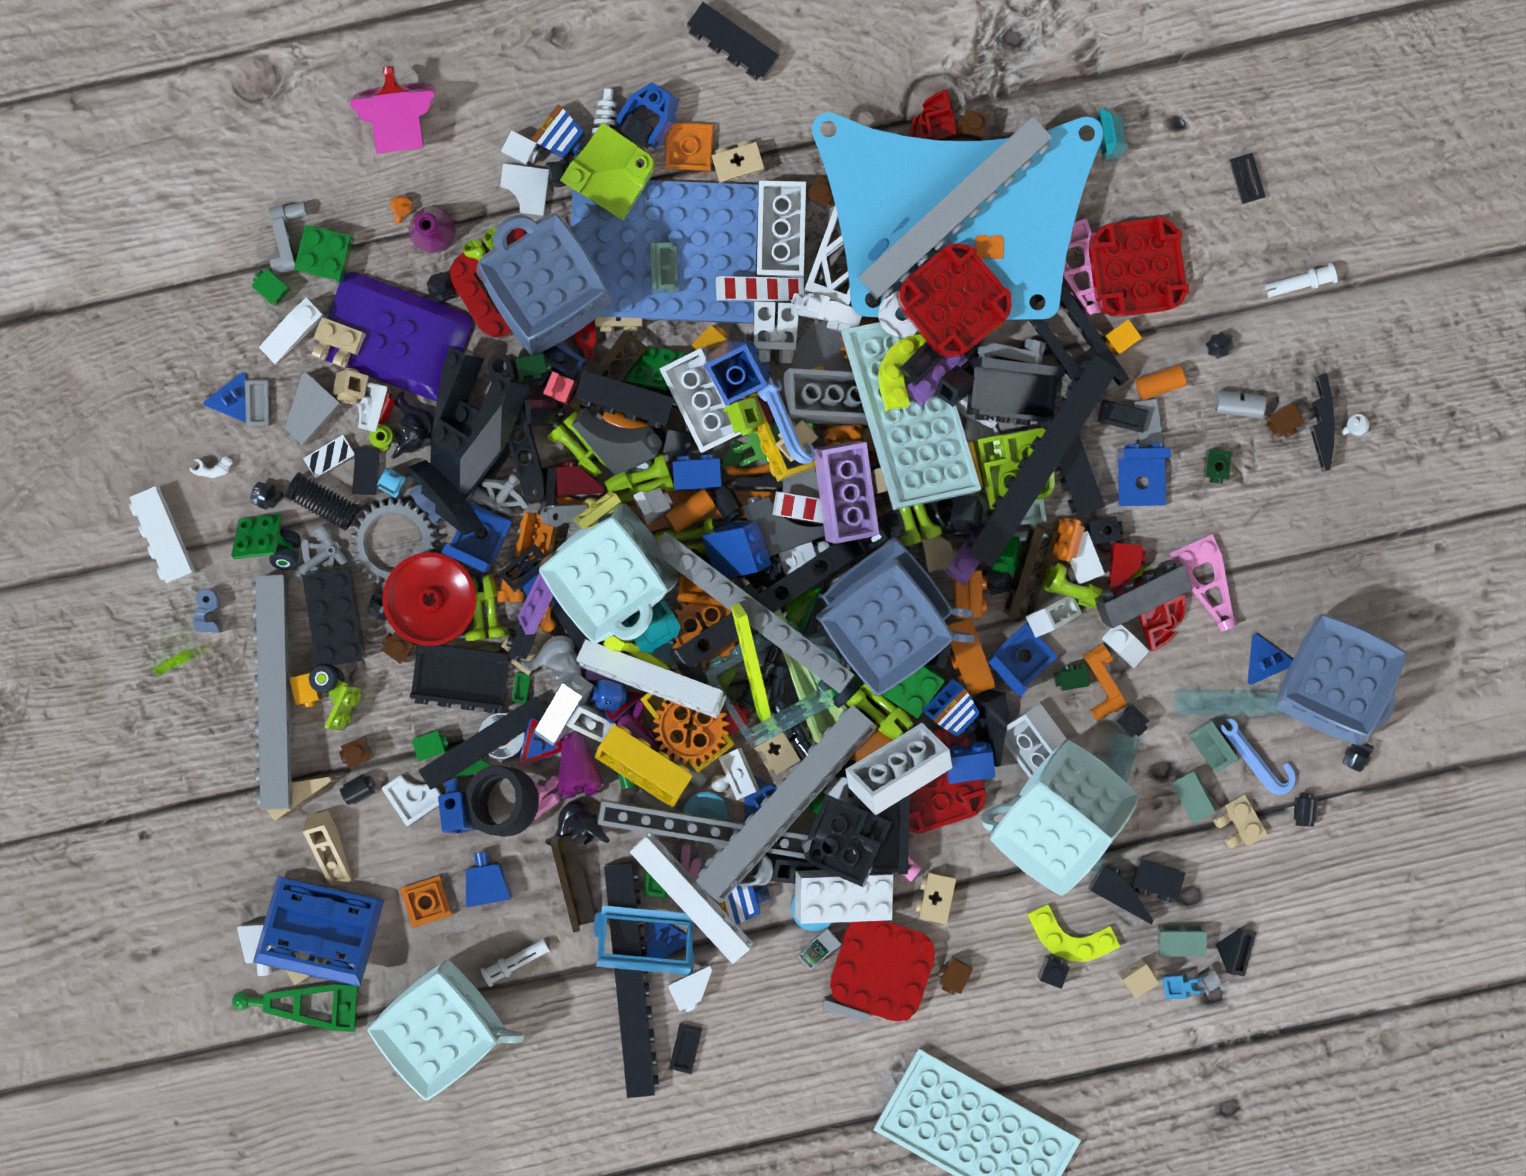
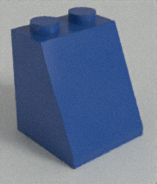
(734, 371)
(737, 548)

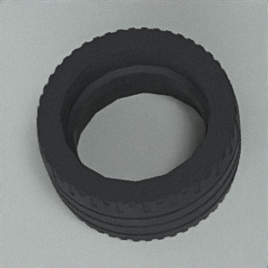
(477, 801)

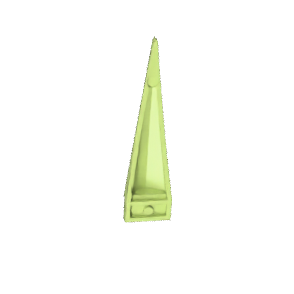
(804, 687)

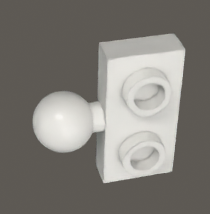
(737, 775)

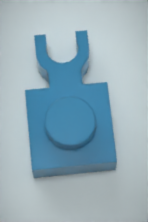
(1179, 987)

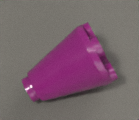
(437, 236)
(577, 768)

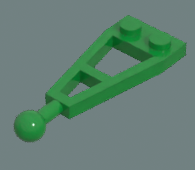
(343, 1008)

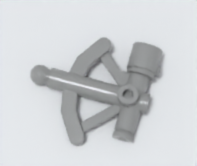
(497, 503)
(331, 550)

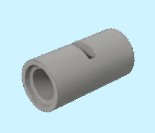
(1240, 404)

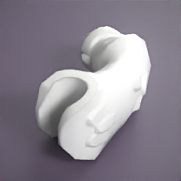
(218, 470)

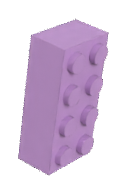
(846, 491)

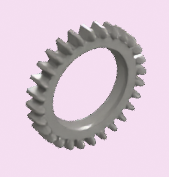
(376, 514)

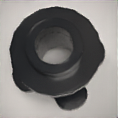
(556, 171)

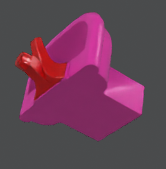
(395, 112)

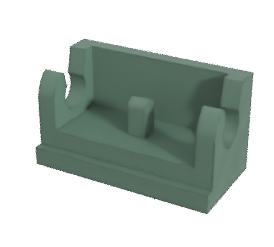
(664, 268)
(1213, 746)
(1194, 796)
(1182, 940)

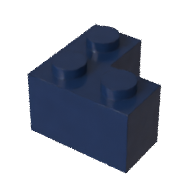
(564, 361)

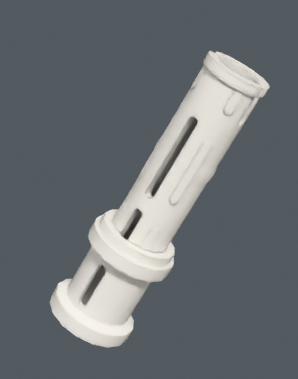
(1311, 278)
(504, 967)

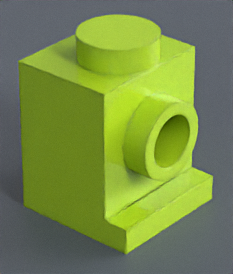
(744, 416)

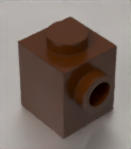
(973, 124)
(821, 193)
(1284, 421)
(397, 647)
(356, 752)
(954, 975)

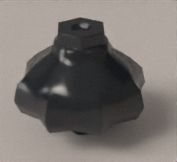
(1219, 345)
(771, 573)

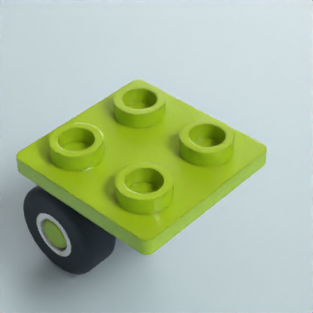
(344, 696)

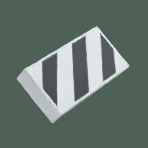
(329, 456)

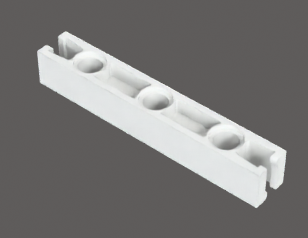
(651, 679)
(691, 897)

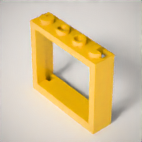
(773, 454)

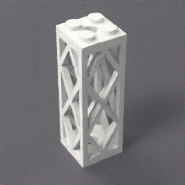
(821, 260)

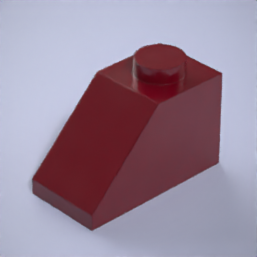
(575, 481)

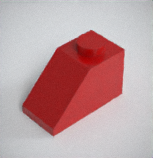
(1124, 562)

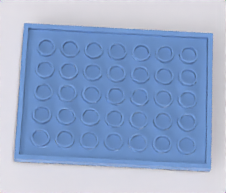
(713, 238)

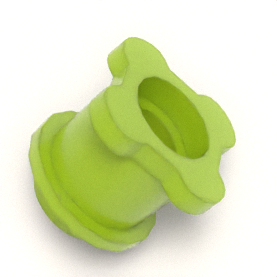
(384, 444)

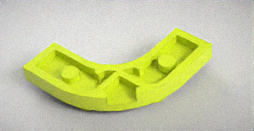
(891, 378)
(614, 643)
(1067, 946)

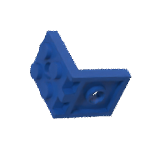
(1145, 462)
(477, 552)
(1011, 669)

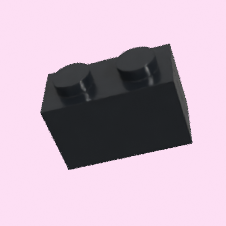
(1157, 879)

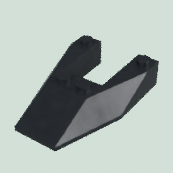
(466, 437)

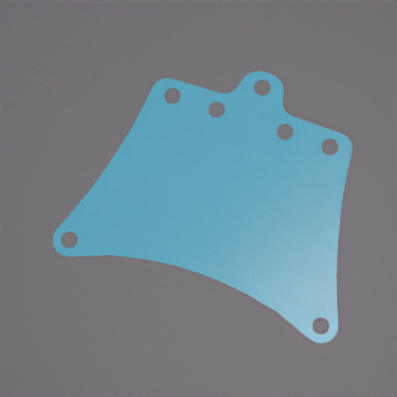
(891, 176)

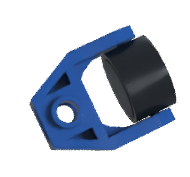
(657, 100)

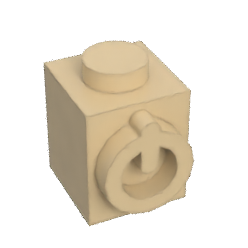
(349, 386)
(805, 436)

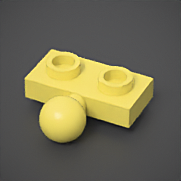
(596, 509)

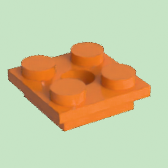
(1067, 539)
(432, 888)

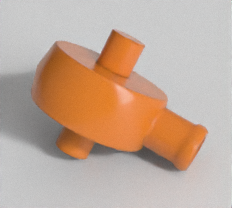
(400, 206)

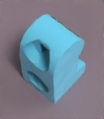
(392, 482)

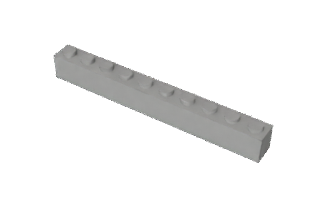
(954, 208)
(758, 615)
(273, 692)
(786, 803)
(690, 826)

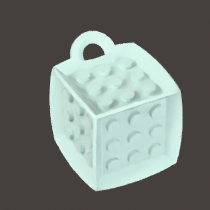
(608, 576)
(1062, 817)
(438, 1030)

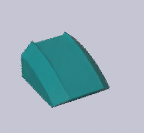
(1114, 137)
(661, 629)

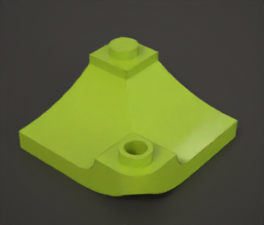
(610, 171)
(999, 460)

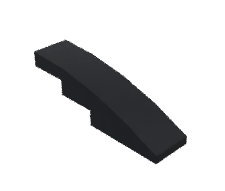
(1323, 432)
(445, 496)
(888, 526)

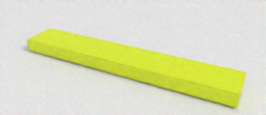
(751, 662)

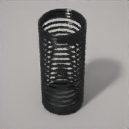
(305, 487)

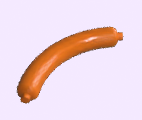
(748, 472)

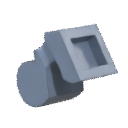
(426, 505)
(208, 602)

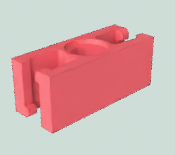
(560, 388)

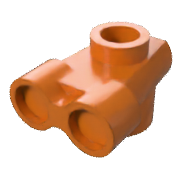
(507, 594)

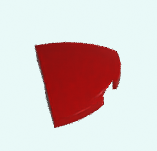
(936, 119)
(1160, 621)

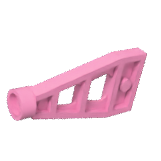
(1080, 238)
(1199, 553)

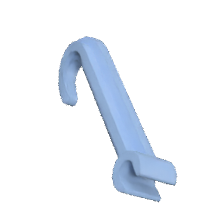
(771, 395)
(1255, 762)

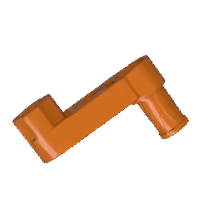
(1096, 660)

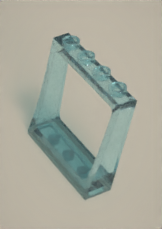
(782, 720)

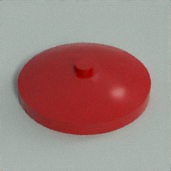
(429, 599)

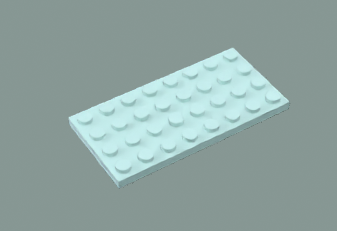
(917, 446)
(970, 1126)

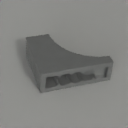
(616, 446)
(776, 530)

